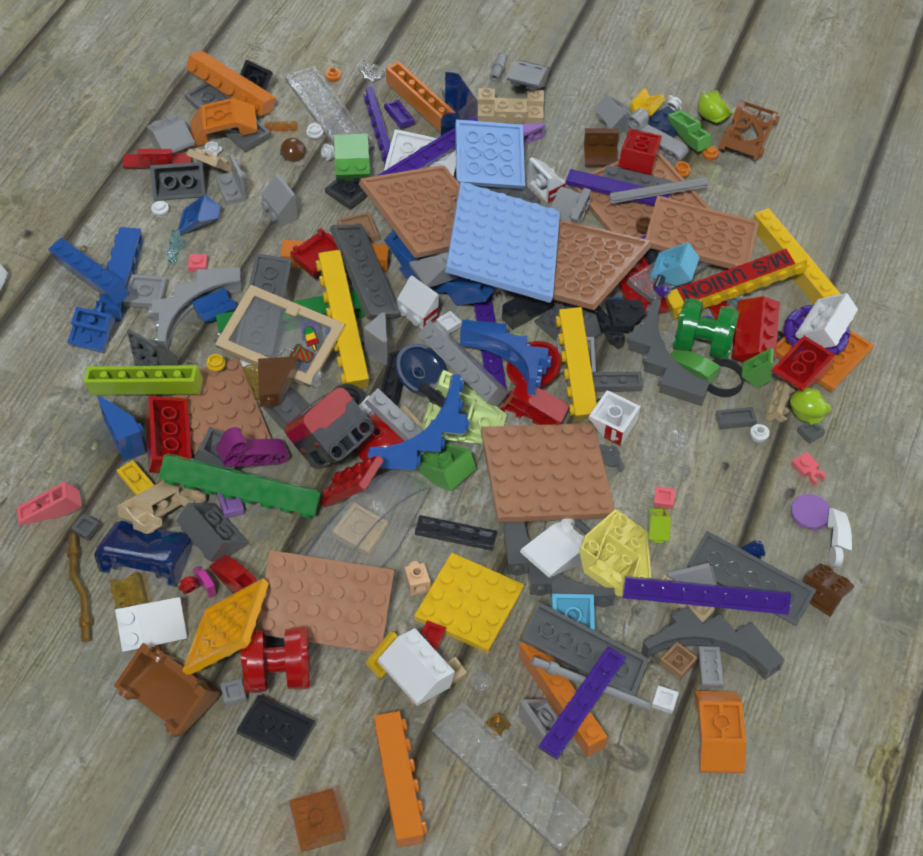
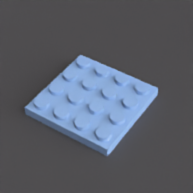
(489, 154)

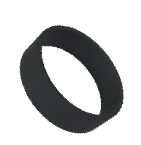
(727, 392)

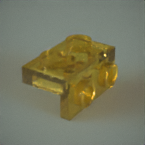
(129, 591)

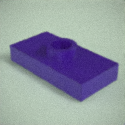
(399, 114)

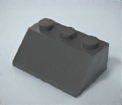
(178, 180)
(290, 406)
(210, 530)

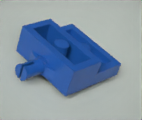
(91, 328)

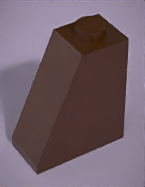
(275, 379)

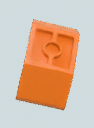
(223, 116)
(721, 732)

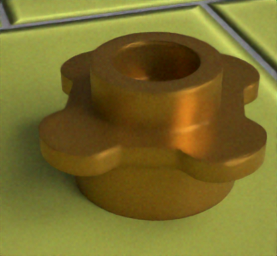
(498, 719)

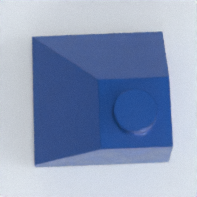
(199, 214)

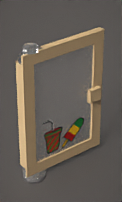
(280, 328)

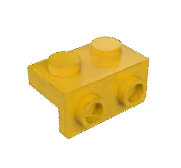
(647, 102)

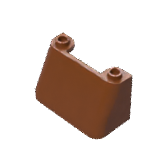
(163, 687)

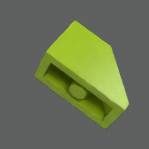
(658, 524)

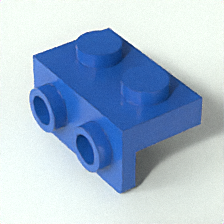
(213, 304)

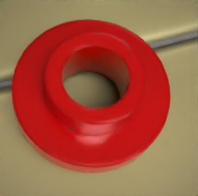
(188, 585)

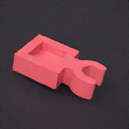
(807, 466)

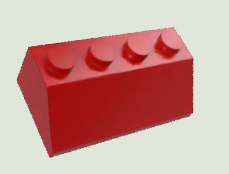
(755, 327)
(166, 430)

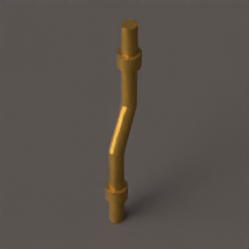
(85, 620)

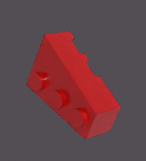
(540, 408)

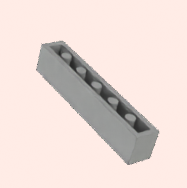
(463, 363)

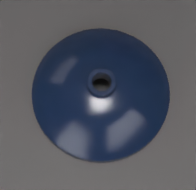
(418, 364)

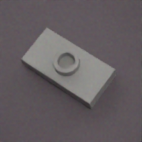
(710, 667)

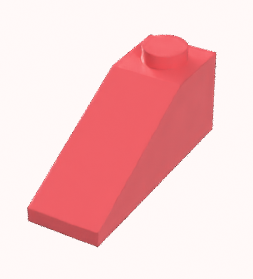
(51, 504)

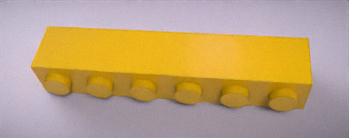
(577, 363)

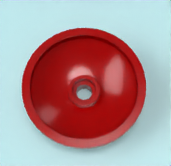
(551, 372)
(386, 437)

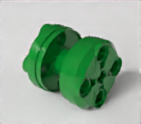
(693, 325)

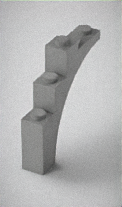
(170, 311)

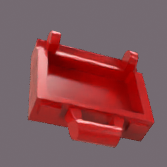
(307, 252)

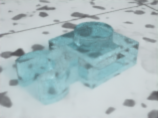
(175, 244)

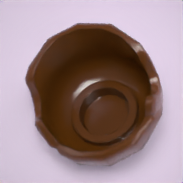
(293, 149)

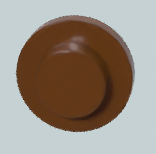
(642, 224)

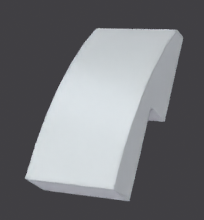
(841, 529)

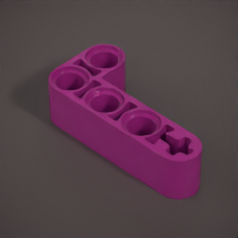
(237, 451)

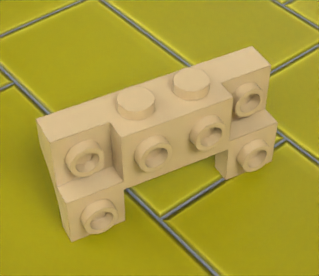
(510, 109)
(154, 502)

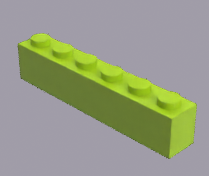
(143, 380)

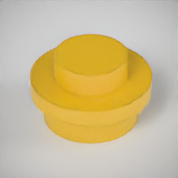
(215, 362)

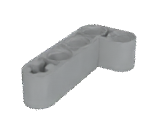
(669, 147)

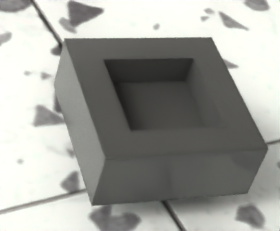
(811, 432)
(85, 527)

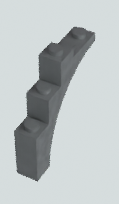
(673, 378)
(540, 584)
(745, 643)

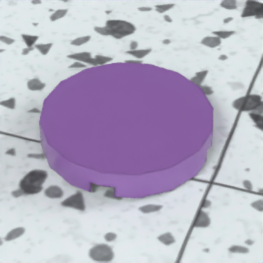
(810, 512)

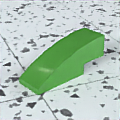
(690, 130)
(697, 364)

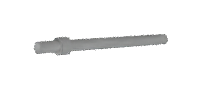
(554, 669)

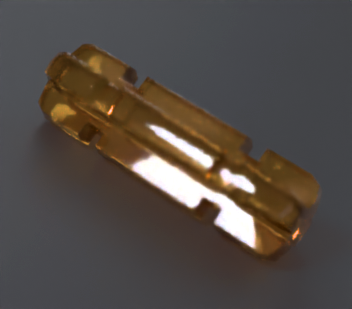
(281, 126)

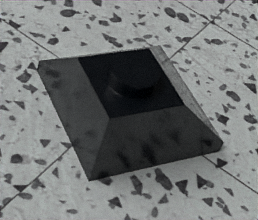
(256, 73)

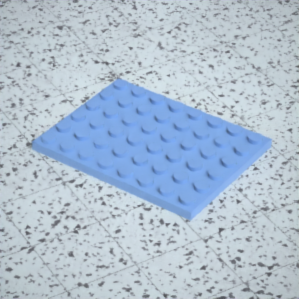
(504, 242)

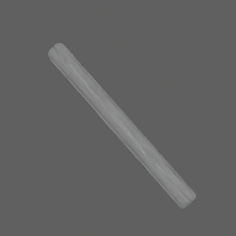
(658, 190)

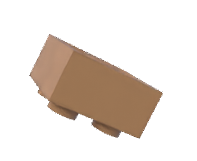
(678, 661)

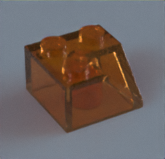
(317, 820)

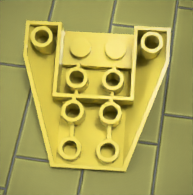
(615, 550)

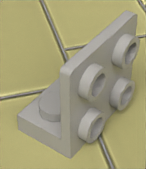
(232, 185)
(572, 204)

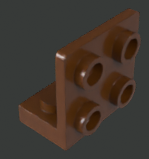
(600, 146)
(829, 588)

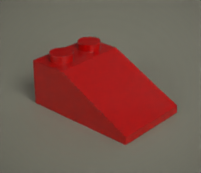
(639, 151)
(805, 367)

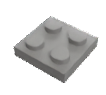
(144, 289)

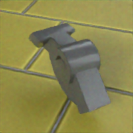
(611, 457)

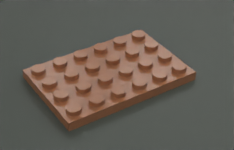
(713, 234)
(224, 404)
(334, 599)

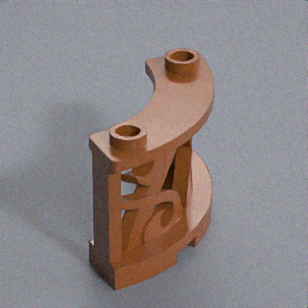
(742, 113)

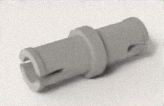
(498, 66)

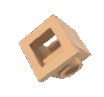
(417, 578)

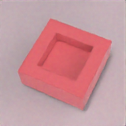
(197, 261)
(664, 497)

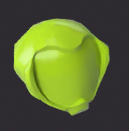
(713, 107)
(809, 405)

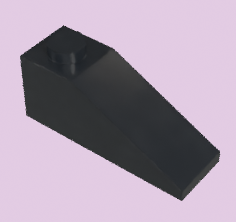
(523, 309)

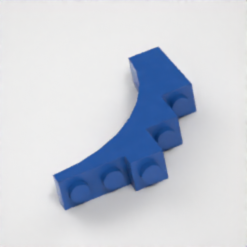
(460, 290)
(514, 348)
(448, 421)

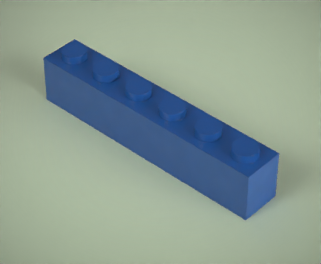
(122, 264)
(89, 271)

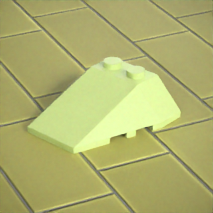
(479, 412)

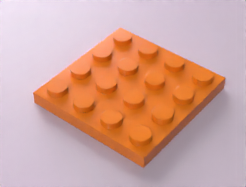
(843, 363)

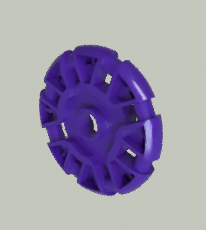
(795, 320)

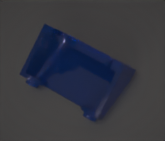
(461, 100)
(155, 552)

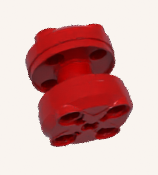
(292, 659)

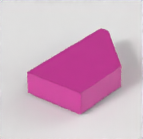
(205, 581)

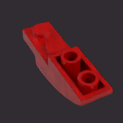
(232, 574)

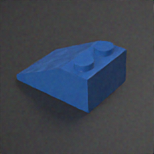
(124, 430)

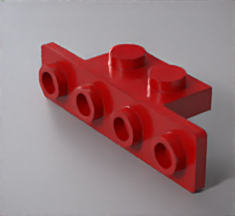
(148, 157)

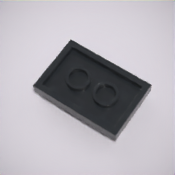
(276, 727)

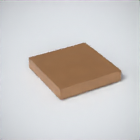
(367, 222)

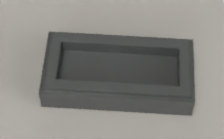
(736, 418)

